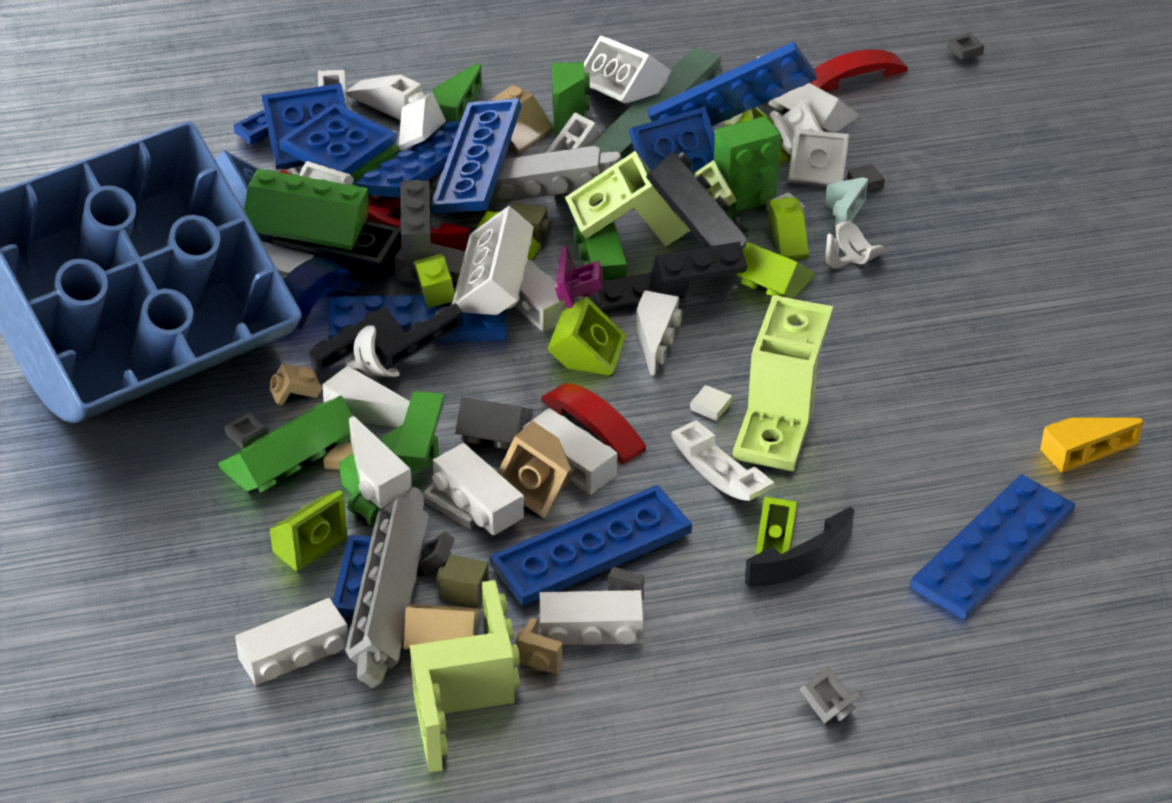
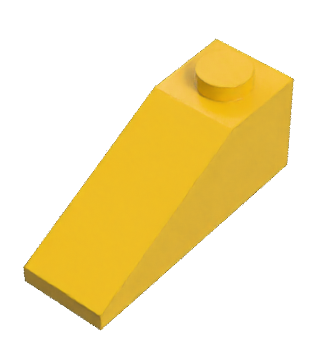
(1084, 440)

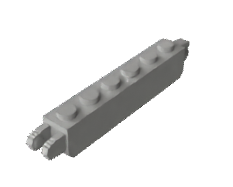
(547, 173)
(387, 587)

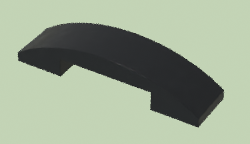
(776, 568)

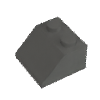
(490, 421)

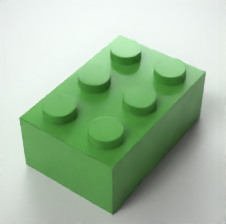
(749, 161)

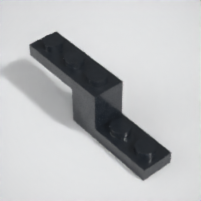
(672, 275)
(391, 341)

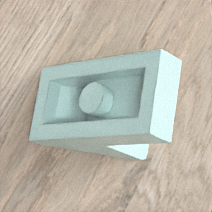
(846, 198)

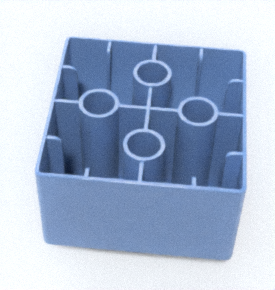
(132, 274)

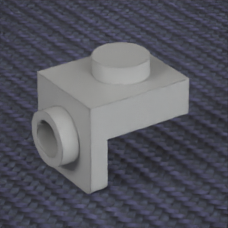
(829, 696)

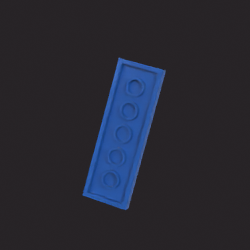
(742, 87)
(476, 156)
(416, 163)
(410, 310)
(590, 544)
(992, 546)

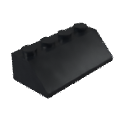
(695, 203)
(373, 248)

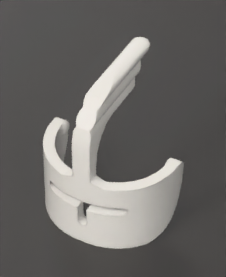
(849, 236)
(365, 352)

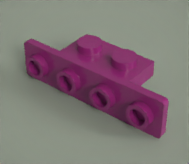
(578, 281)

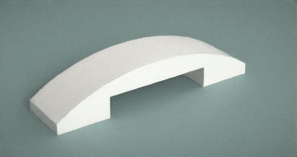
(718, 467)

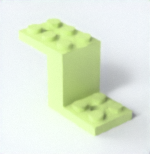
(625, 188)
(782, 383)
(464, 674)

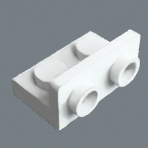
(797, 118)

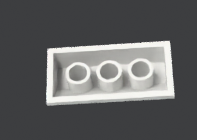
(624, 71)
(828, 110)
(494, 264)

